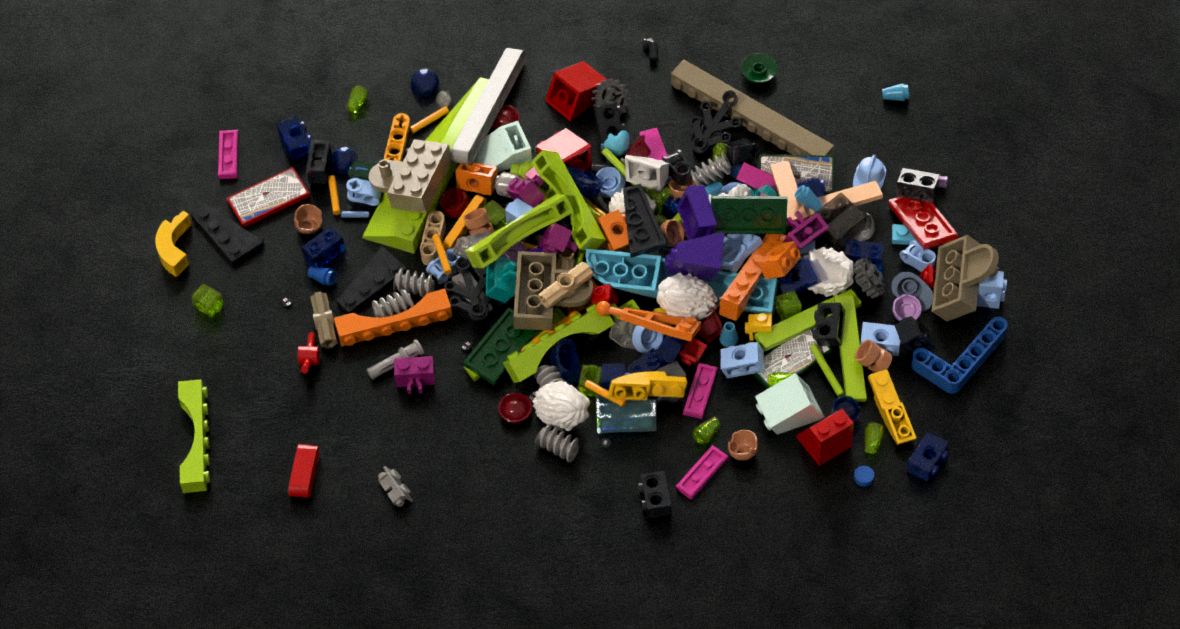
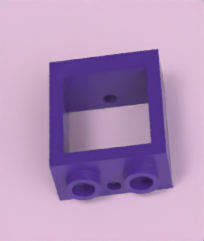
(696, 212)

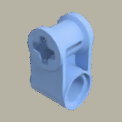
(363, 192)
(917, 257)
(436, 269)

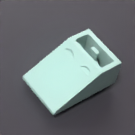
(504, 147)

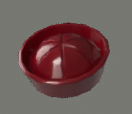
(506, 116)
(454, 202)
(515, 408)

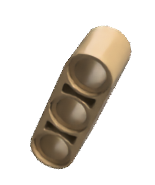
(434, 225)

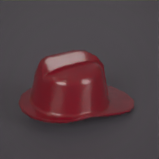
(639, 148)
(711, 327)

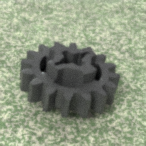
(606, 90)
(869, 278)

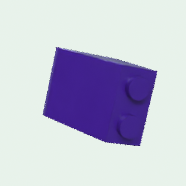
(697, 256)

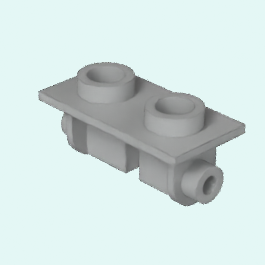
(399, 491)

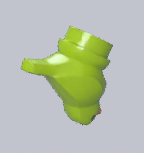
(521, 169)

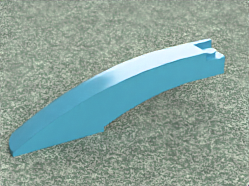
(645, 272)

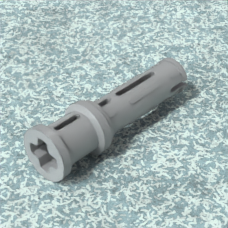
(410, 351)

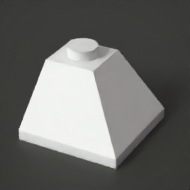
(647, 171)

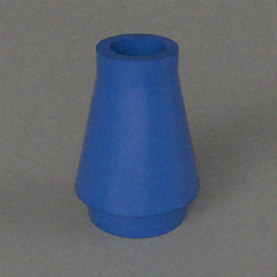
(325, 276)

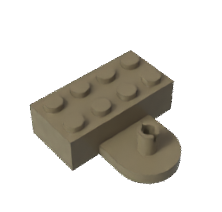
(416, 179)
(958, 273)
(534, 274)

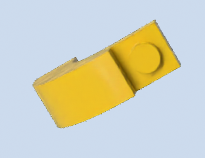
(171, 257)

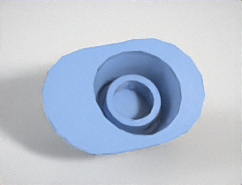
(870, 170)

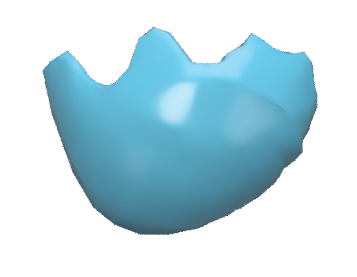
(617, 144)

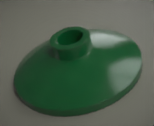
(759, 62)

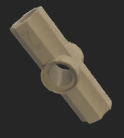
(323, 320)

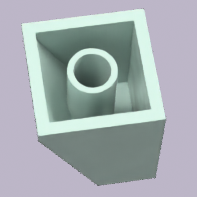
(788, 405)

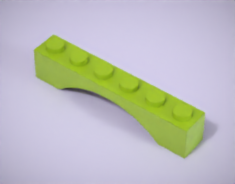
(584, 226)
(496, 244)
(527, 361)
(193, 469)

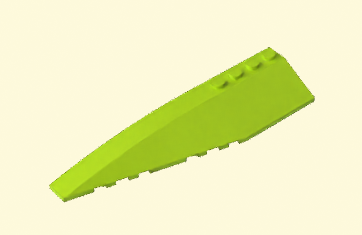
(406, 228)

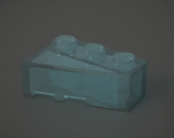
(633, 417)

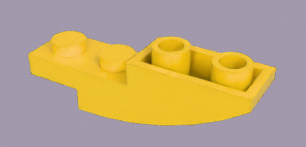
(644, 384)
(891, 408)

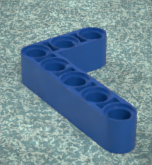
(966, 359)

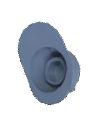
(911, 284)

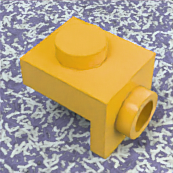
(758, 323)

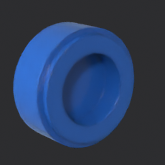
(864, 476)

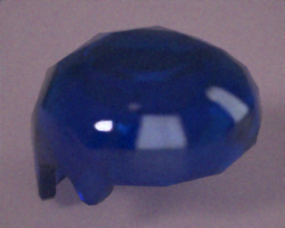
(424, 82)
(342, 159)
(849, 405)

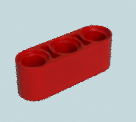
(303, 471)

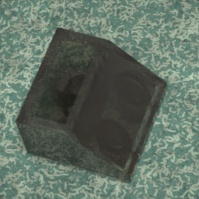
(843, 219)

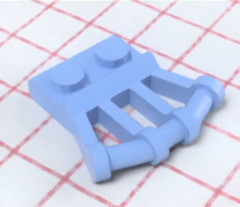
(736, 249)

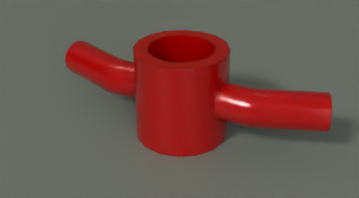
(308, 354)

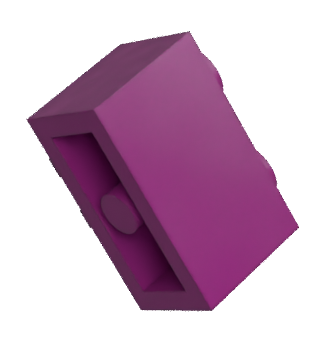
(526, 190)
(805, 231)
(557, 239)
(414, 372)

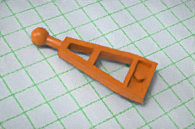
(686, 326)

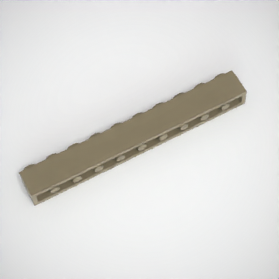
(754, 115)

